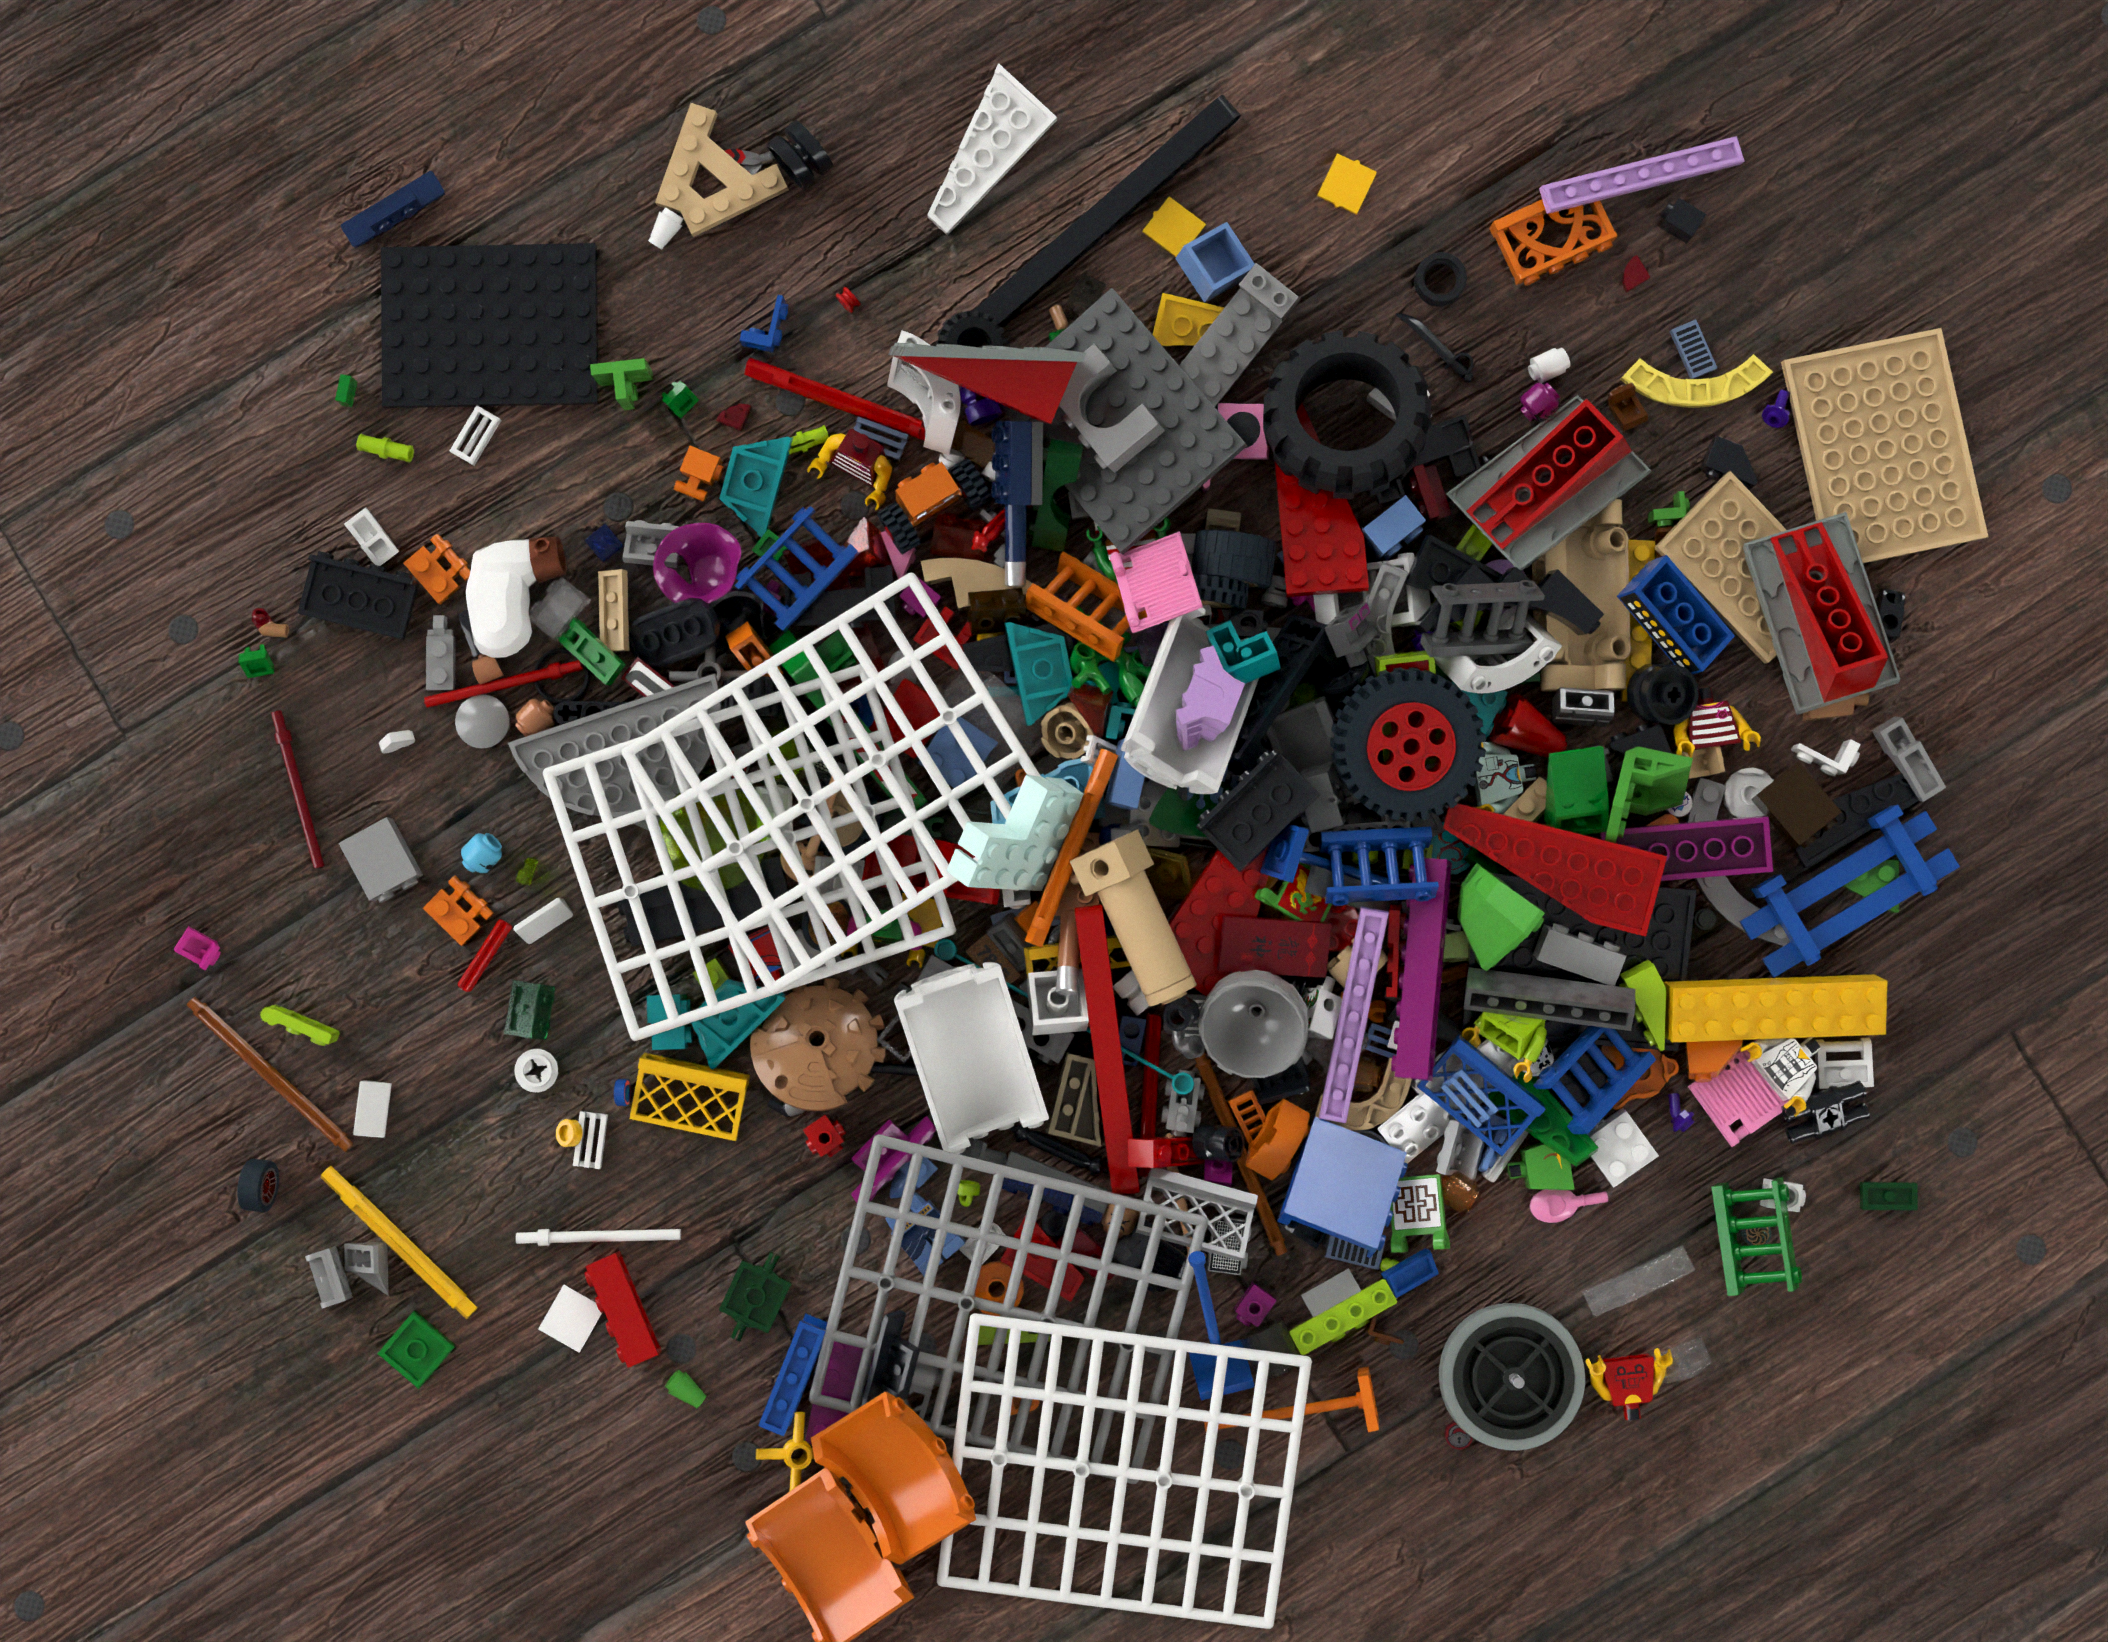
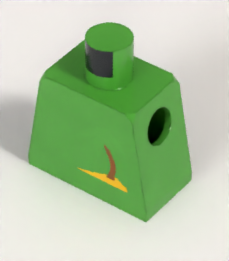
(1542, 1169)

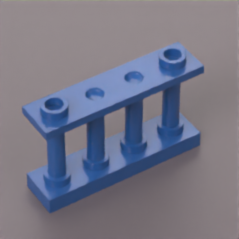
(823, 575)
(1384, 840)
(1601, 1099)
(794, 1375)

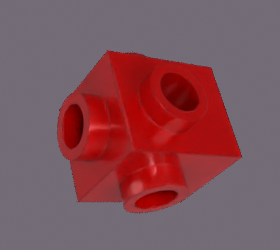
(833, 1129)

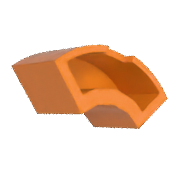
(1278, 1139)

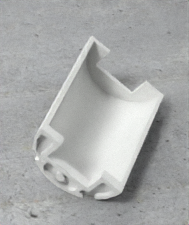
(1152, 734)
(970, 1054)

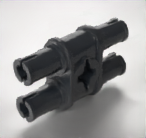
(1826, 1112)

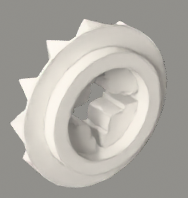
(525, 1064)

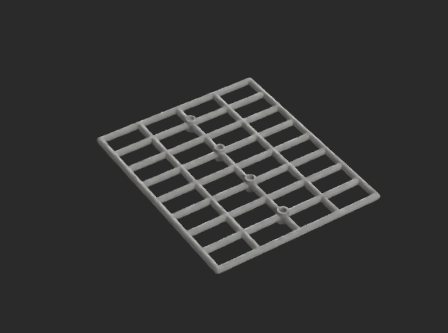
(967, 1299)

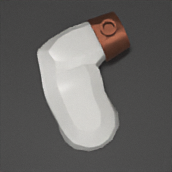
(500, 591)

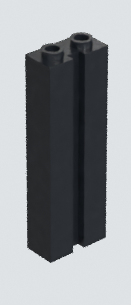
(701, 909)

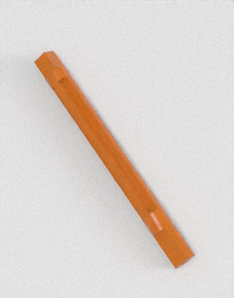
(1071, 848)

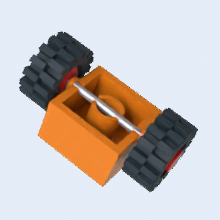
(929, 494)

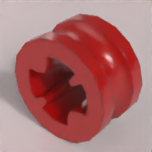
(848, 300)

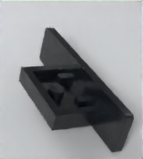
(892, 1361)

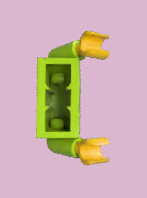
(1514, 1034)

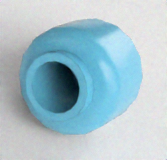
(481, 853)

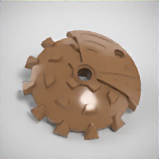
(817, 1075)

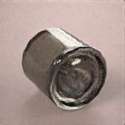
(1272, 1337)

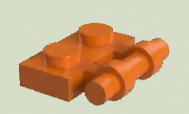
(432, 574)
(452, 916)

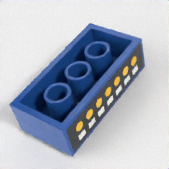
(1675, 615)

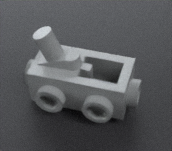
(1181, 1112)

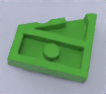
(1875, 879)

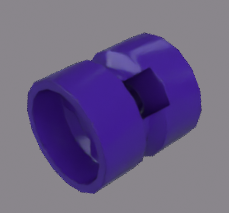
(979, 411)

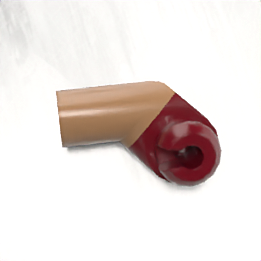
(266, 626)

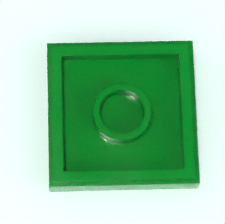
(416, 1349)

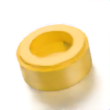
(569, 1133)

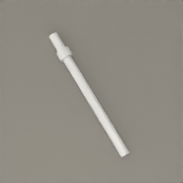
(545, 1237)

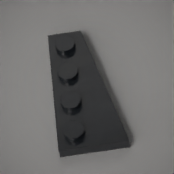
(995, 654)

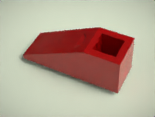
(1161, 1152)

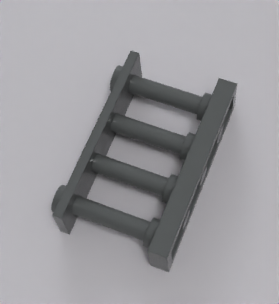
(1491, 639)

